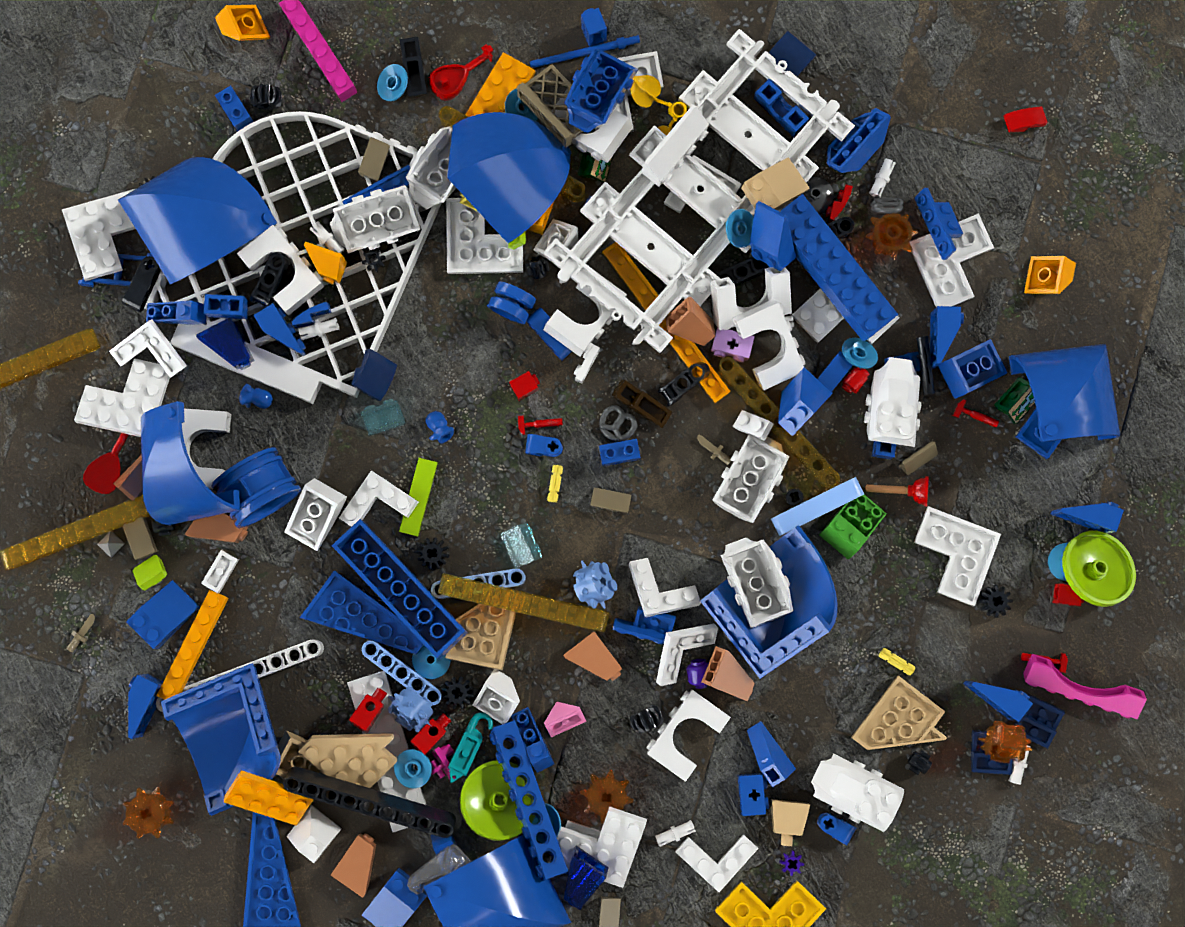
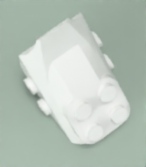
(429, 171)
(375, 219)
(894, 403)
(751, 478)
(757, 581)
(857, 792)

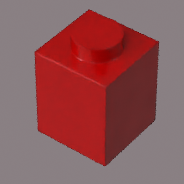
(524, 385)
(1066, 596)

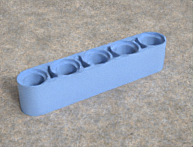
(817, 506)
(487, 578)
(396, 664)

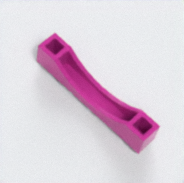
(318, 48)
(1120, 699)

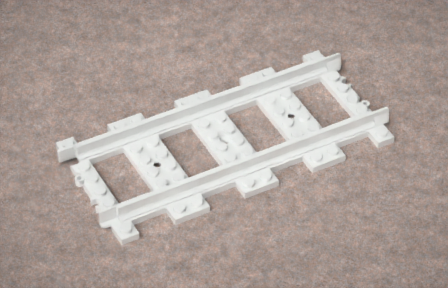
(618, 218)

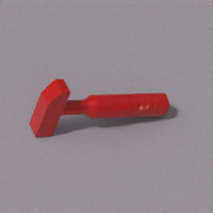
(974, 414)
(538, 423)
(1062, 662)

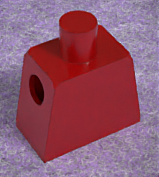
(362, 717)
(424, 741)

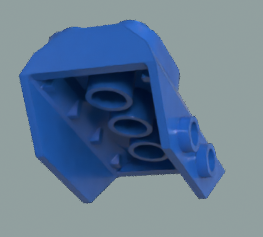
(598, 89)

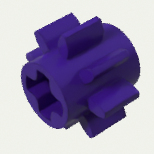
(791, 869)

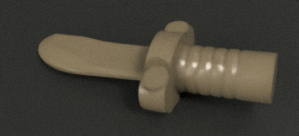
(716, 451)
(79, 636)

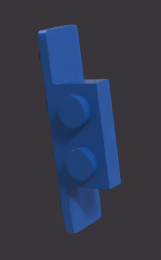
(940, 222)
(649, 628)

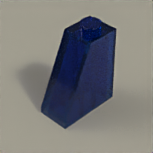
(228, 343)
(583, 877)

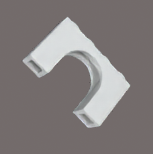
(605, 140)
(304, 283)
(724, 296)
(579, 336)
(788, 361)
(204, 421)
(691, 707)

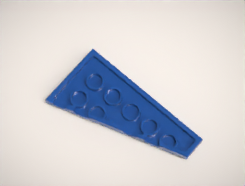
(353, 611)
(268, 888)

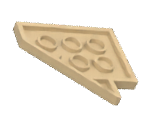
(487, 637)
(900, 719)
(351, 757)

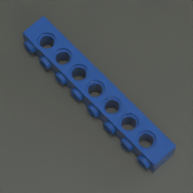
(510, 732)

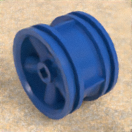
(262, 486)

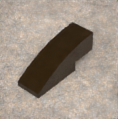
(641, 403)

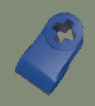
(539, 446)
(837, 829)

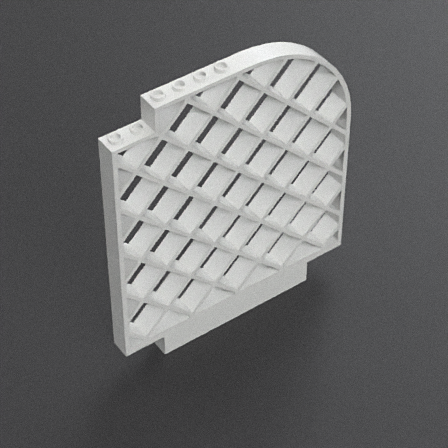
(268, 367)

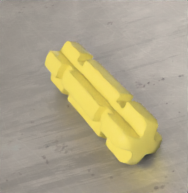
(555, 483)
(897, 661)

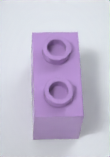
(739, 353)

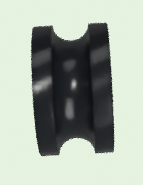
(800, 495)

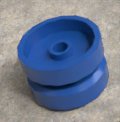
(511, 302)

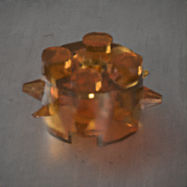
(890, 245)
(1005, 742)
(609, 785)
(159, 810)

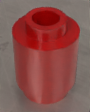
(855, 379)

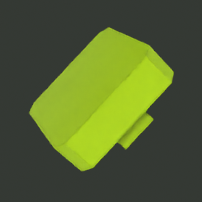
(149, 572)

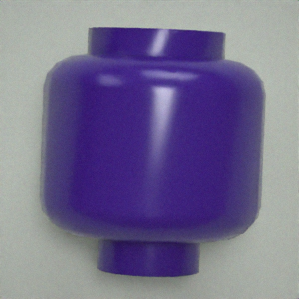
(696, 672)

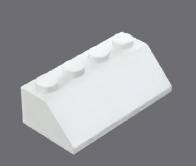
(675, 146)

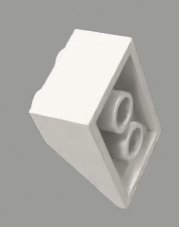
(315, 513)

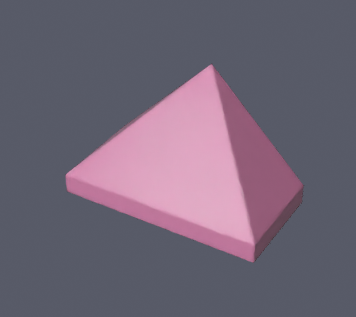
(563, 718)

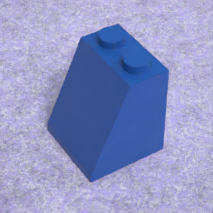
(801, 400)

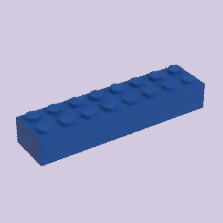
(836, 271)
(400, 589)

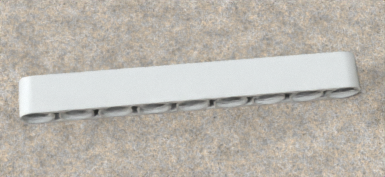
(267, 663)

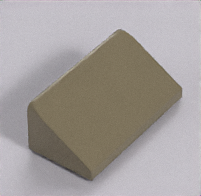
(374, 159)
(919, 458)
(610, 500)
(140, 538)
(609, 912)

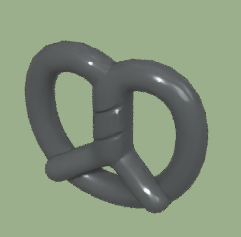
(887, 205)
(616, 425)

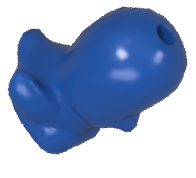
(258, 397)
(438, 424)

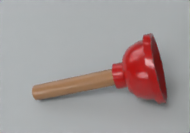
(918, 490)

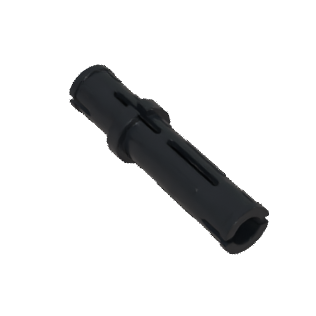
(925, 365)

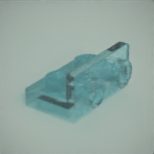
(383, 417)
(521, 545)

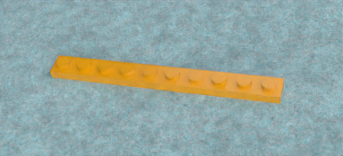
(646, 295)

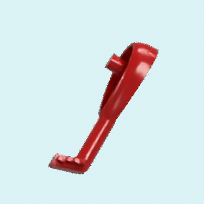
(450, 79)
(105, 469)

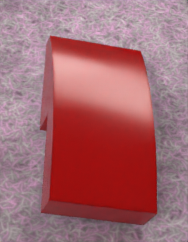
(1025, 118)
(836, 208)

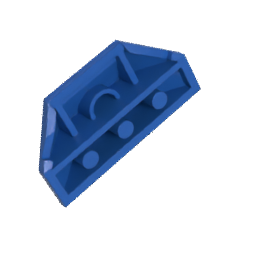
(859, 143)

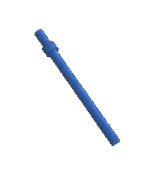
(620, 43)

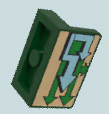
(593, 168)
(1016, 400)

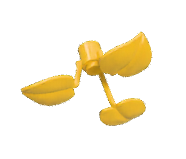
(644, 92)

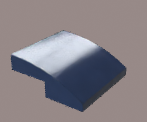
(793, 52)
(374, 374)
(1041, 721)
(982, 763)

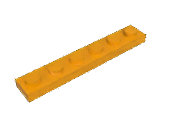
(193, 645)

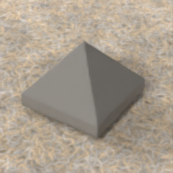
(111, 544)

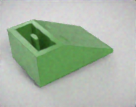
(852, 525)

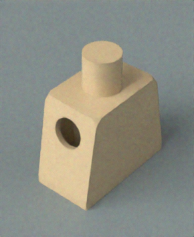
(788, 819)

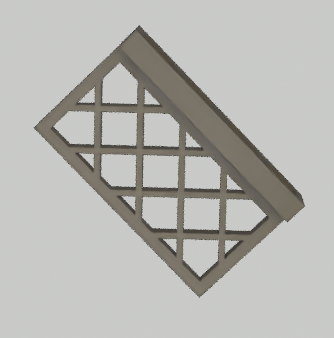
(542, 110)

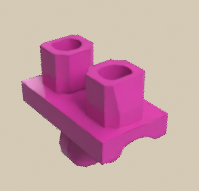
(441, 756)

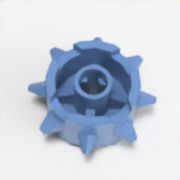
(594, 584)
(410, 709)

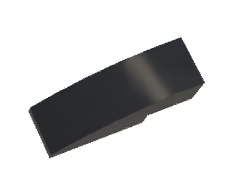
(413, 65)

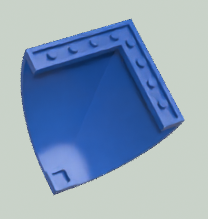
(507, 169)
(196, 215)
(1071, 392)
(169, 481)
(812, 603)
(226, 731)
(498, 892)

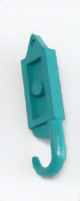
(467, 747)

